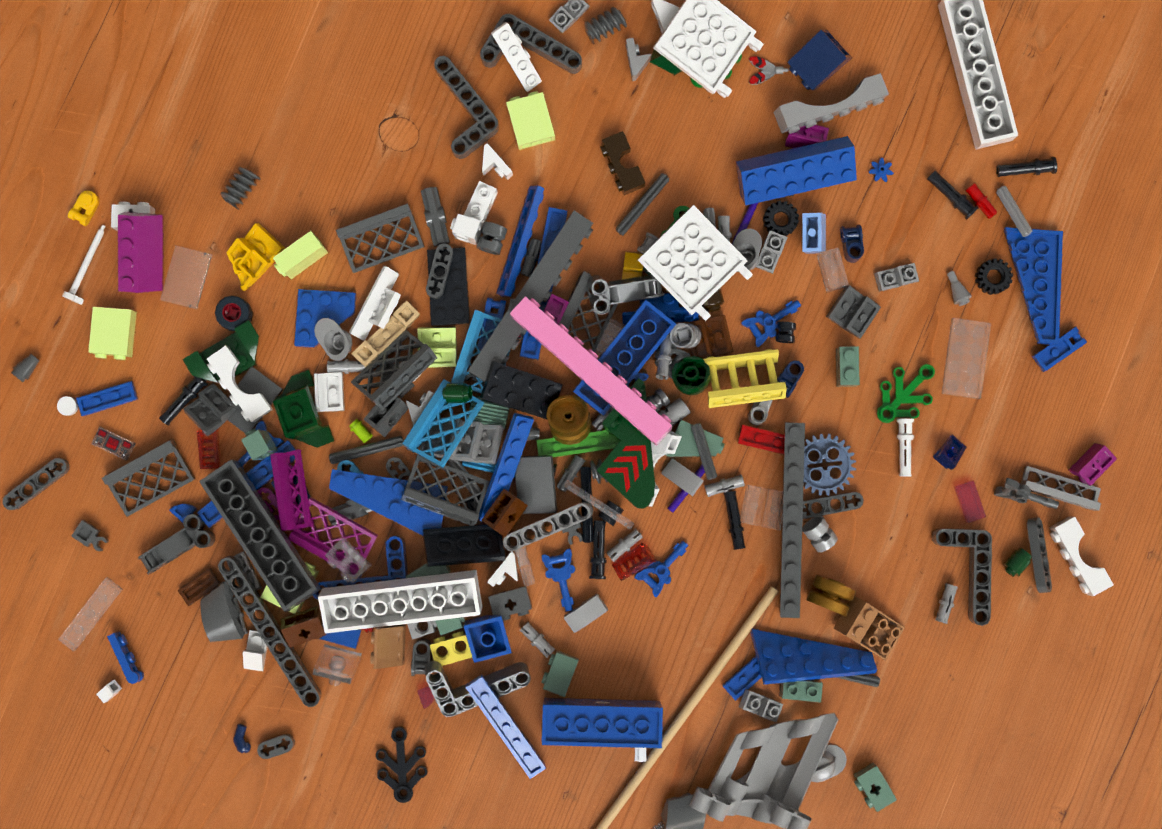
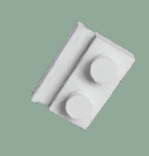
(329, 392)

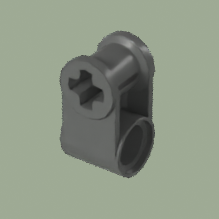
(420, 659)

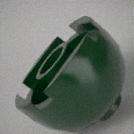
(691, 375)

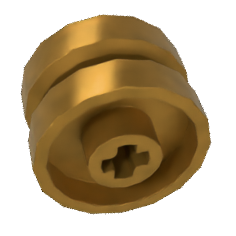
(569, 419)
(831, 595)

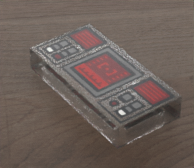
(113, 443)

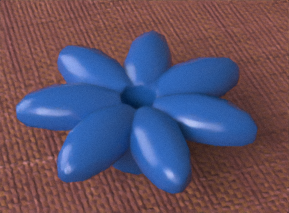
(883, 174)

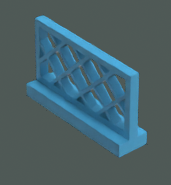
(469, 346)
(428, 419)

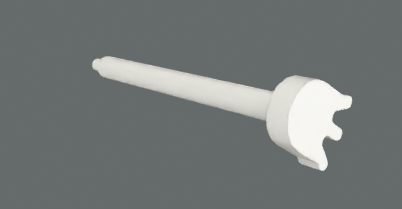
(71, 294)

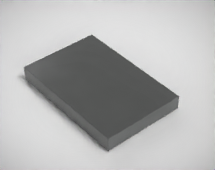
(254, 383)
(536, 484)

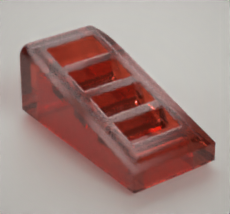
(201, 448)
(630, 556)

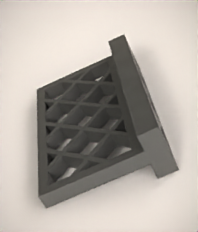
(375, 222)
(574, 300)
(401, 377)
(140, 463)
(441, 506)

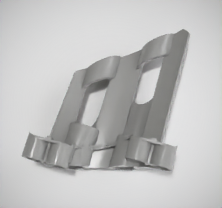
(769, 789)

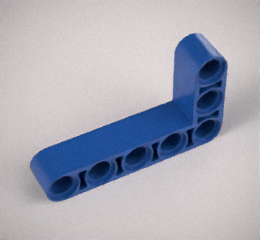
(392, 572)

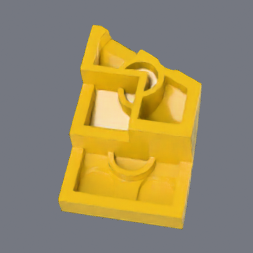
(253, 255)

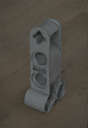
(623, 291)
(177, 544)

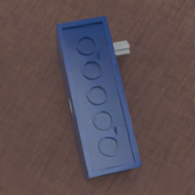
(603, 723)

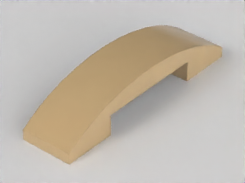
(382, 338)

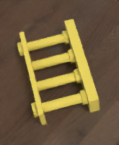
(749, 394)

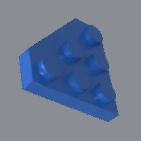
(314, 306)

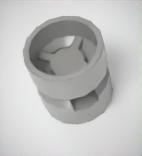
(685, 335)
(819, 533)

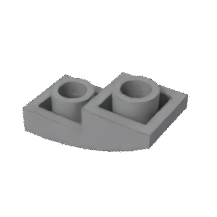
(568, 14)
(771, 251)
(896, 277)
(682, 477)
(245, 563)
(585, 613)
(761, 705)

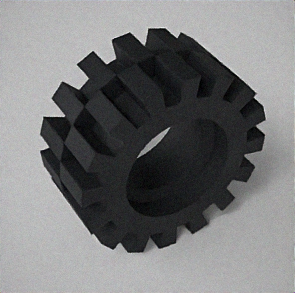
(788, 210)
(983, 281)

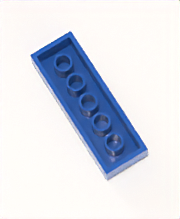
(796, 170)
(630, 350)

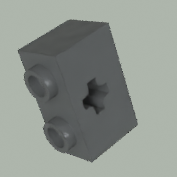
(518, 595)

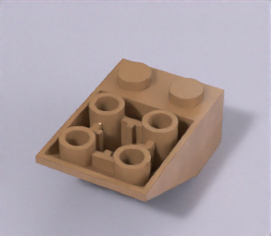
(869, 628)
(388, 646)

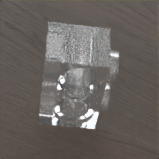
(351, 556)

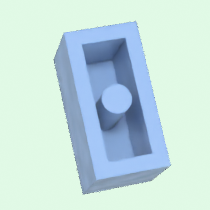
(813, 233)

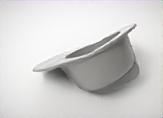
(749, 244)
(333, 339)
(831, 763)

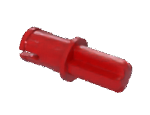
(981, 201)

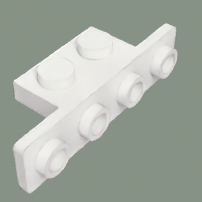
(516, 56)
(377, 305)

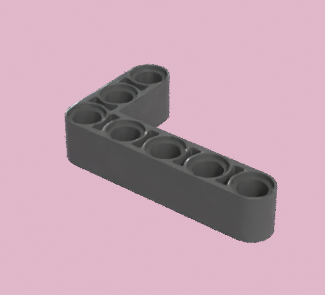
(529, 42)
(469, 105)
(974, 568)
(457, 695)

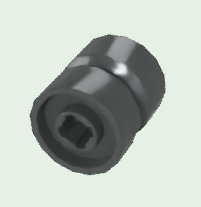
(496, 233)

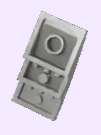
(478, 444)

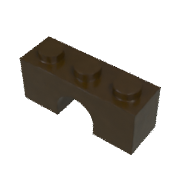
(627, 179)

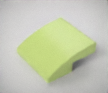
(443, 344)

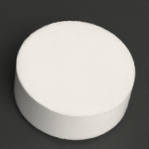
(67, 406)

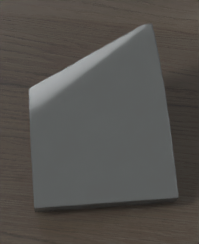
(220, 615)
(679, 815)

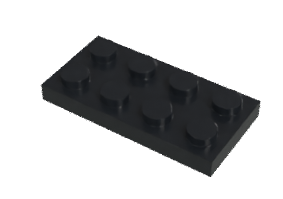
(453, 305)
(519, 390)
(462, 545)

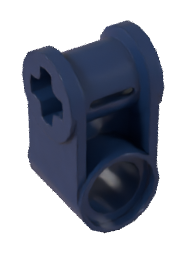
(852, 239)
(789, 378)

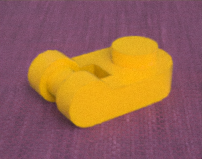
(87, 200)

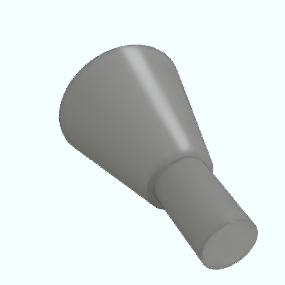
(959, 292)

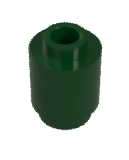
(457, 393)
(1017, 562)

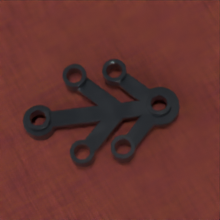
(401, 768)

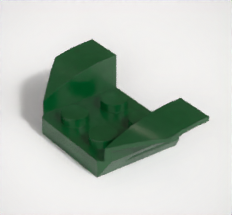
(243, 345)
(299, 414)

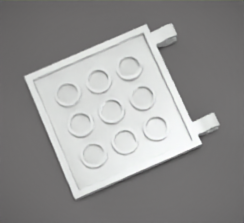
(706, 42)
(693, 261)

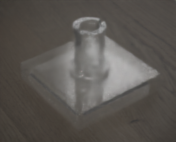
(337, 664)

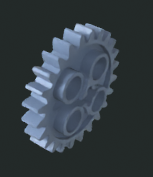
(826, 482)

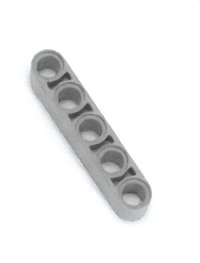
(540, 532)

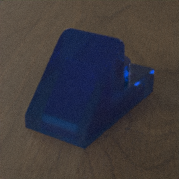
(950, 453)

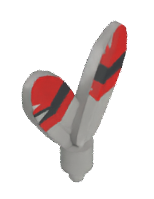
(768, 70)

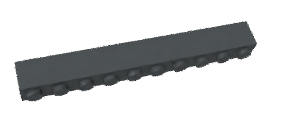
(537, 287)
(792, 520)

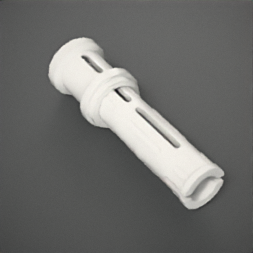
(908, 436)

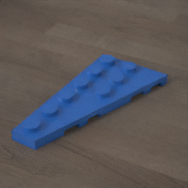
(1039, 272)
(384, 497)
(798, 659)

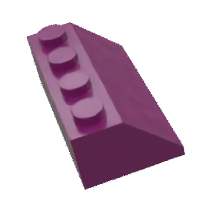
(140, 252)

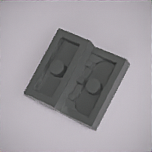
(853, 311)
(210, 409)

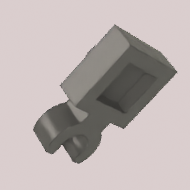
(572, 530)
(88, 534)

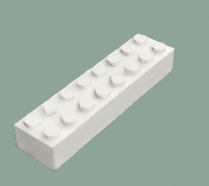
(978, 72)
(400, 601)

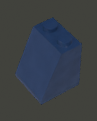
(818, 60)

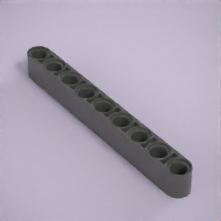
(270, 641)

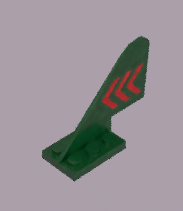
(631, 462)

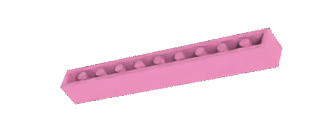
(591, 371)

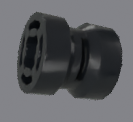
(786, 332)
(608, 519)

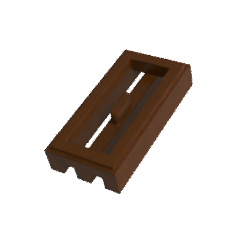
(213, 577)

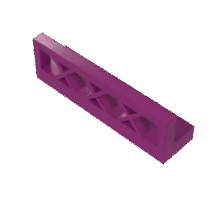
(287, 491)

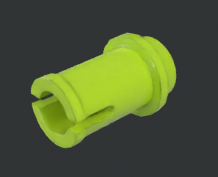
(360, 431)

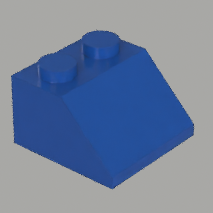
(487, 637)

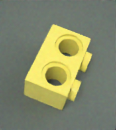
(453, 654)

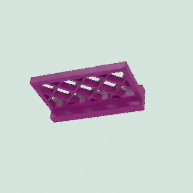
(319, 547)

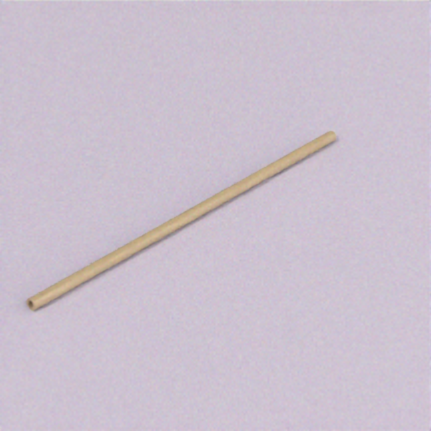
(688, 708)

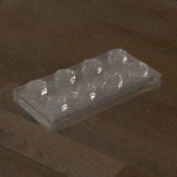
(966, 358)

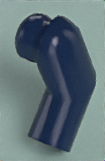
(239, 741)

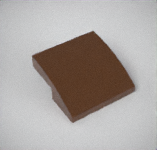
(714, 338)

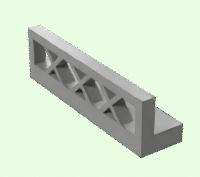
(1062, 495)

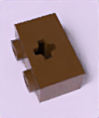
(504, 512)
(303, 627)

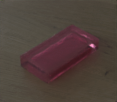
(970, 501)

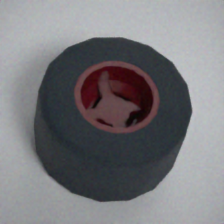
(227, 310)

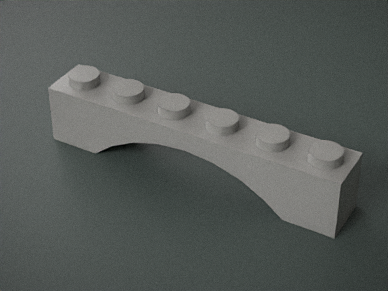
(797, 114)

